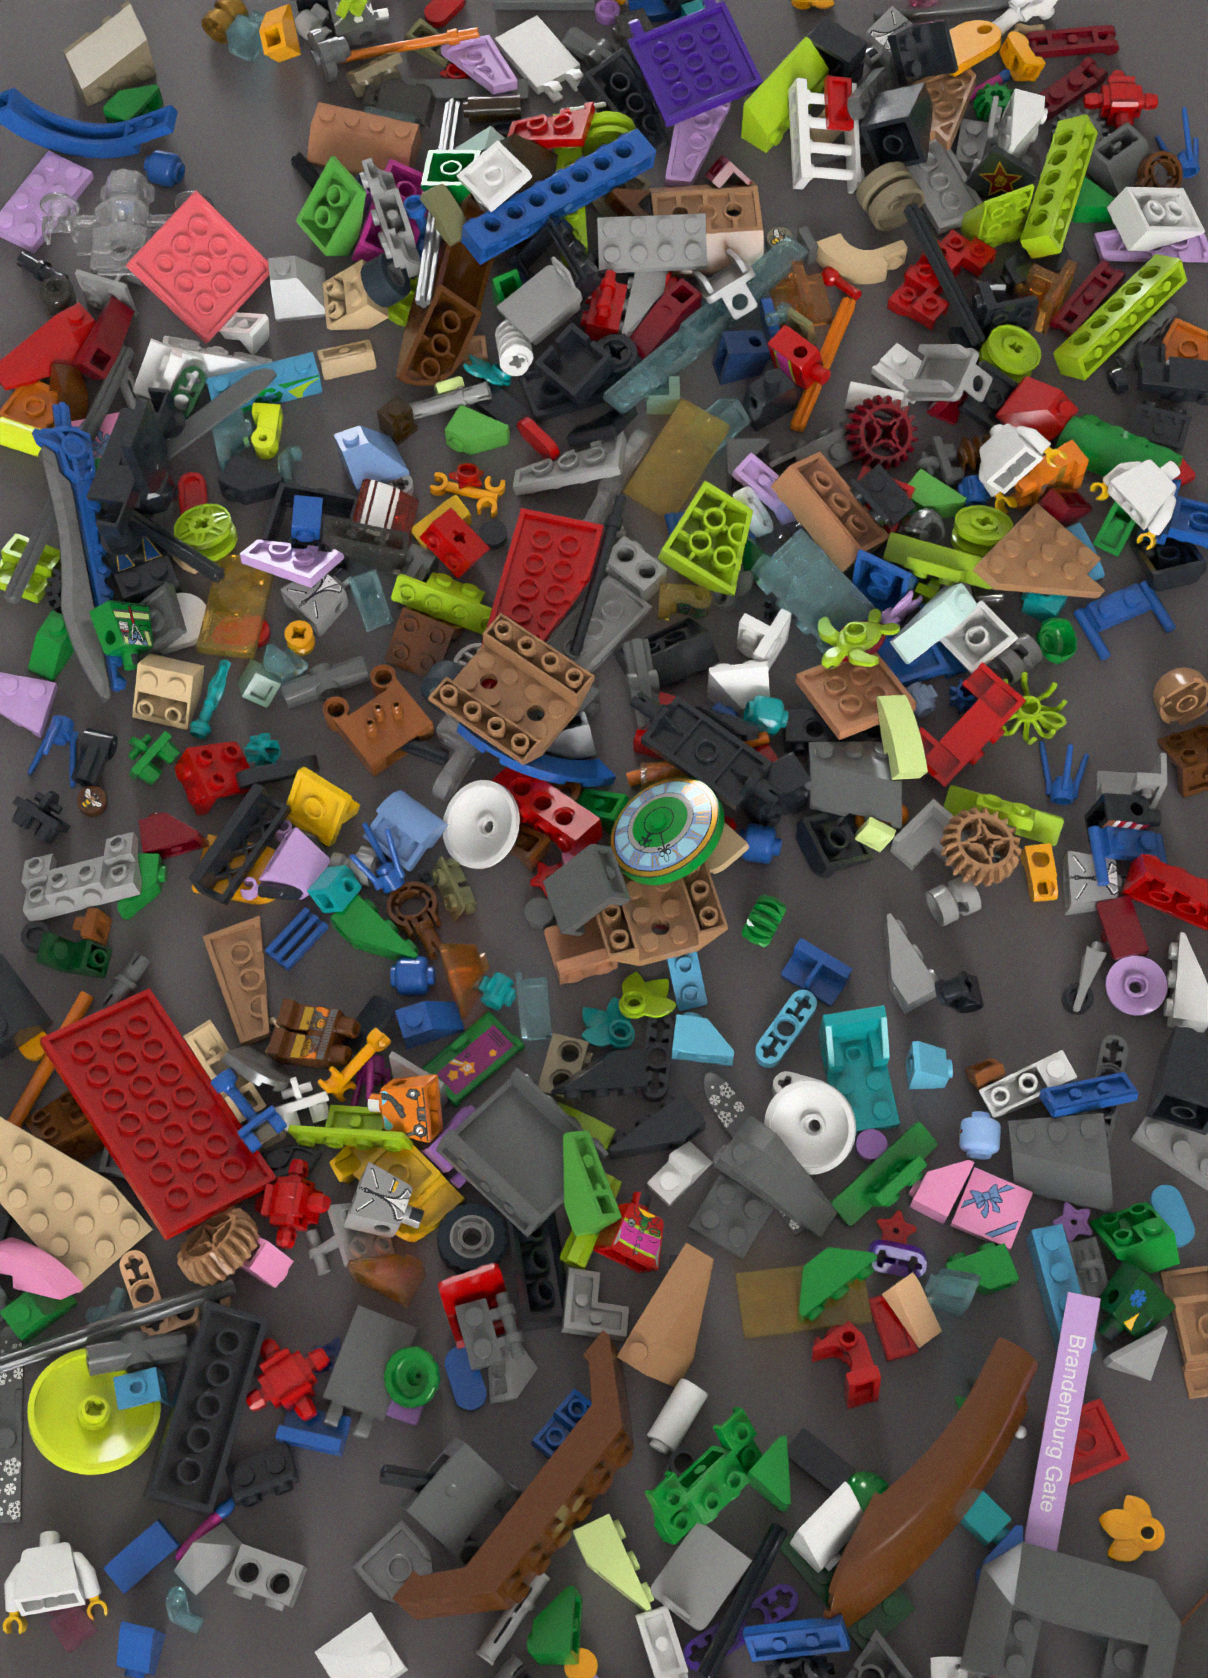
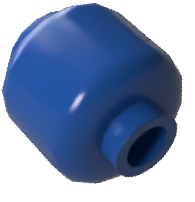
(164, 168)
(762, 843)
(412, 976)

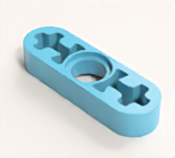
(791, 1007)

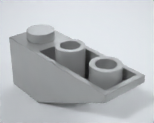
(645, 292)
(907, 975)

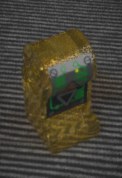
(683, 600)

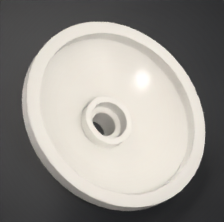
(470, 822)
(792, 1115)

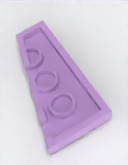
(692, 144)
(1111, 248)

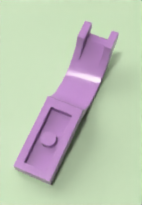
(760, 477)

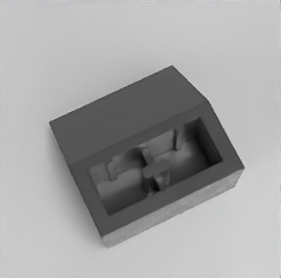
(1117, 159)

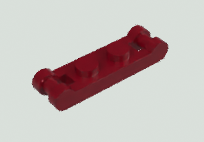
(1073, 41)
(1072, 87)
(1088, 298)

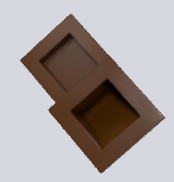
(70, 389)

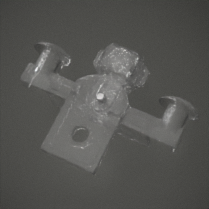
(117, 222)

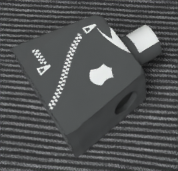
(358, 30)

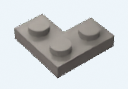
(585, 1314)

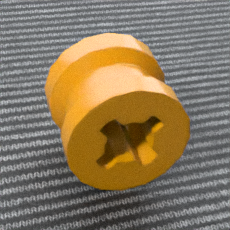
(300, 645)

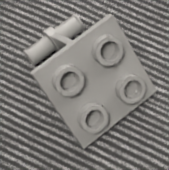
(99, 289)
(351, 1243)

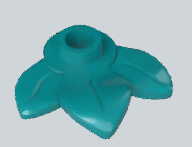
(490, 373)
(605, 1024)

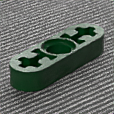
(197, 387)

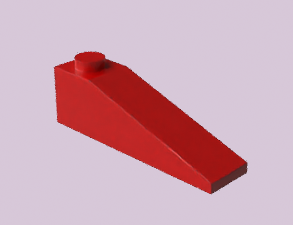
(54, 342)

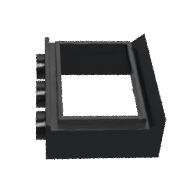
(572, 249)
(333, 504)

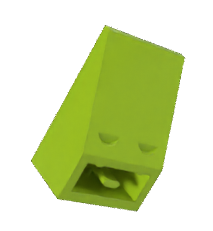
(999, 218)

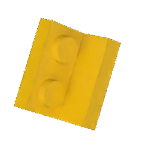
(319, 806)

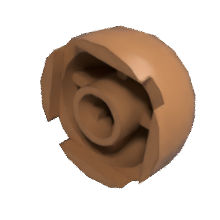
(1181, 695)

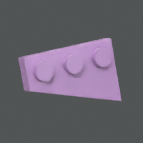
(483, 63)
(298, 565)
(27, 701)

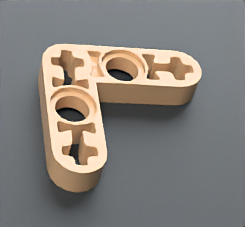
(170, 1323)

